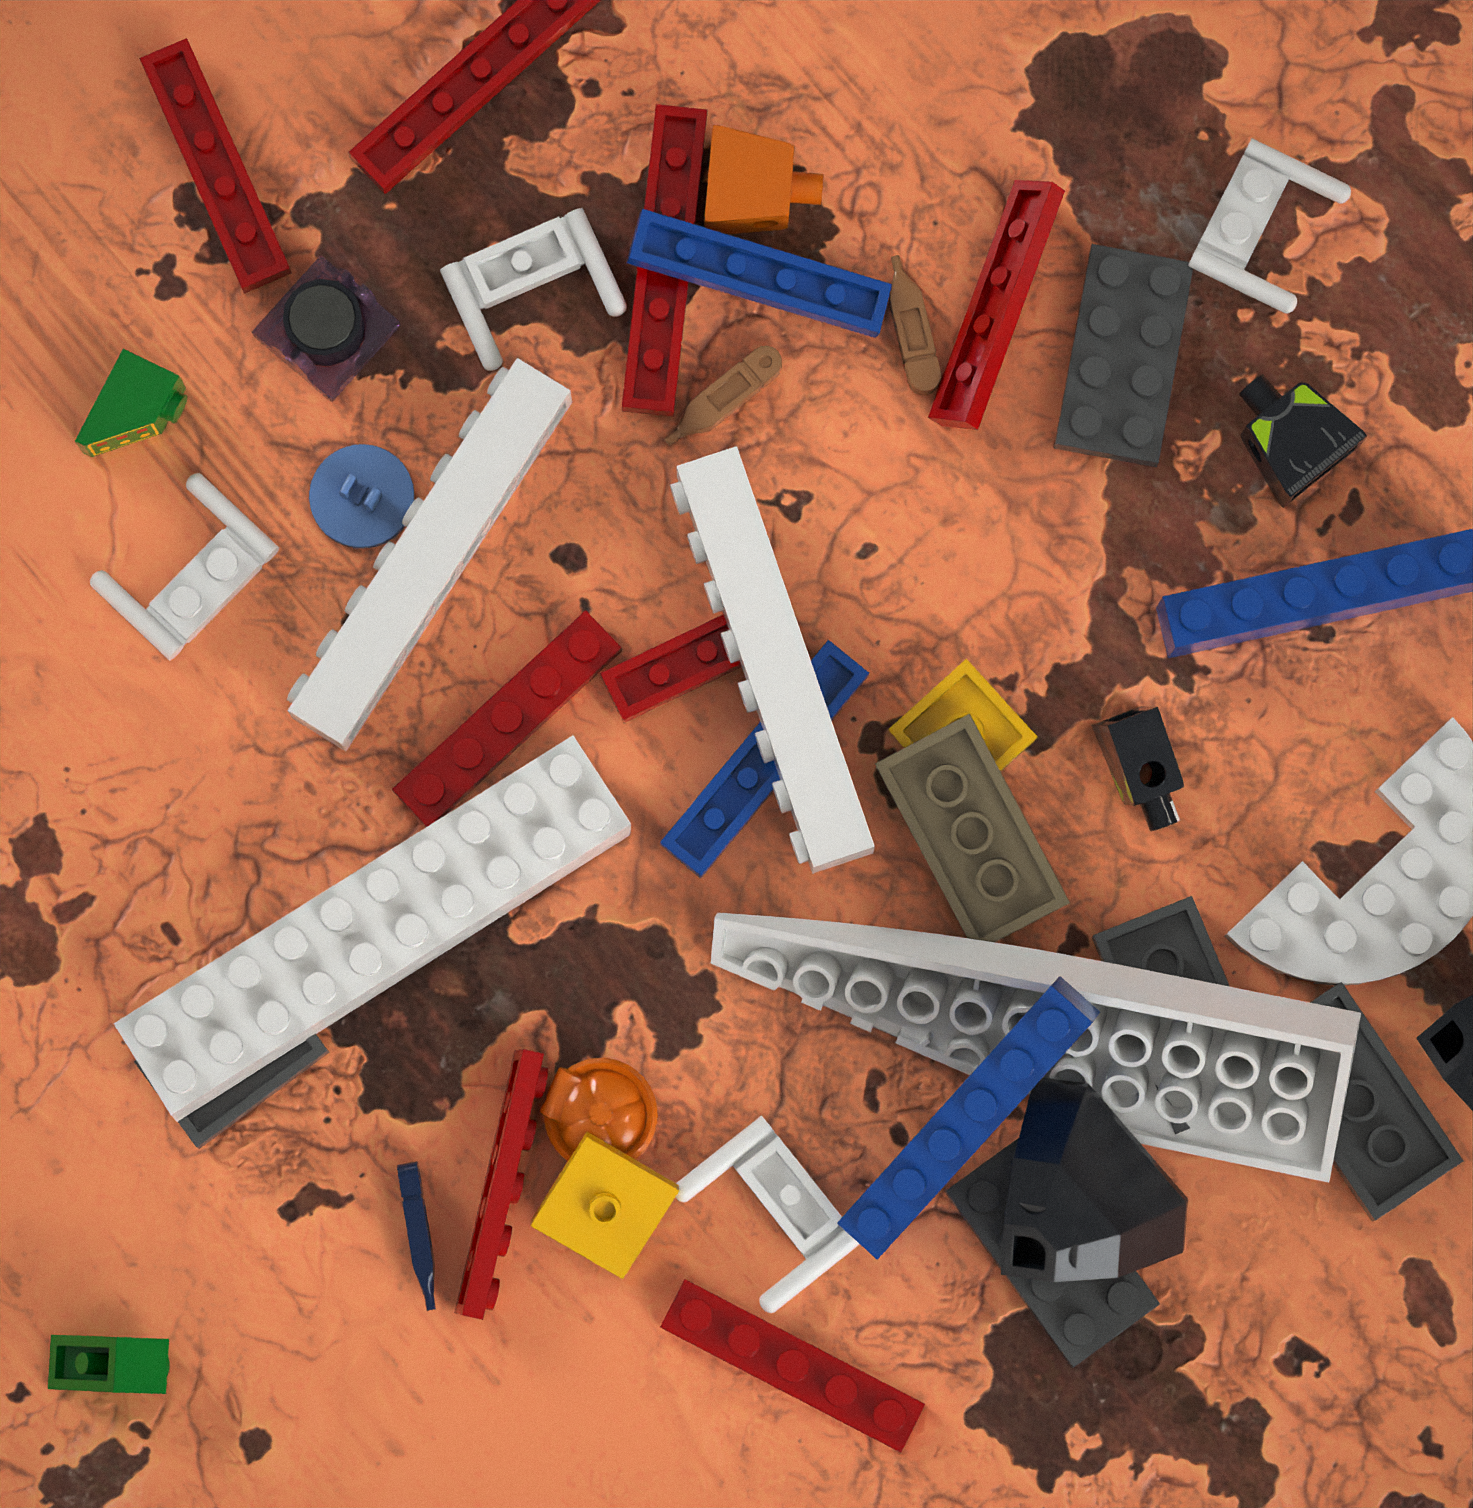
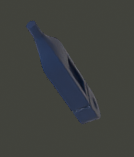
(418, 1229)

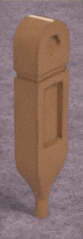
(913, 332)
(729, 392)

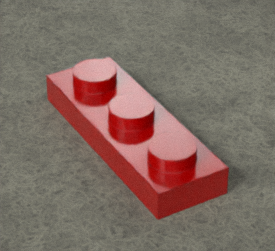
(669, 670)

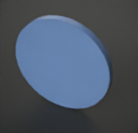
(361, 496)

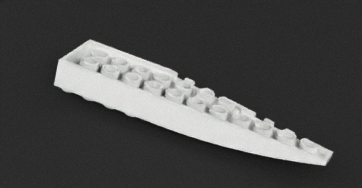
(1241, 1067)

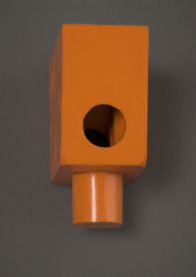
(754, 183)

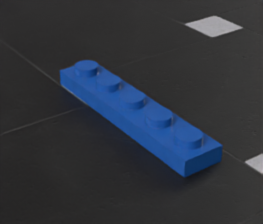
(759, 273)
(745, 778)

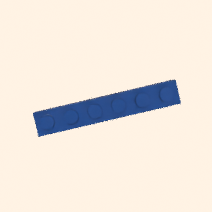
(1317, 594)
(969, 1117)

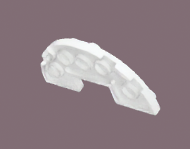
(1402, 905)

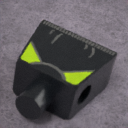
(1295, 436)
(1127, 745)

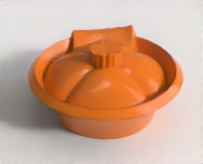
(603, 1100)

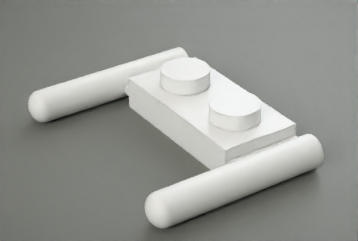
(1245, 213)
(523, 265)
(202, 584)
(789, 1198)

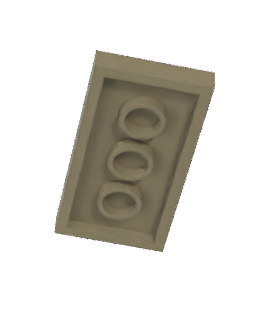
(972, 832)

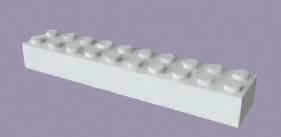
(373, 928)

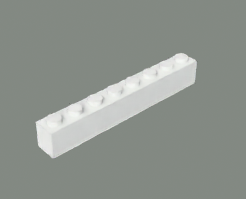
(430, 553)
(773, 659)

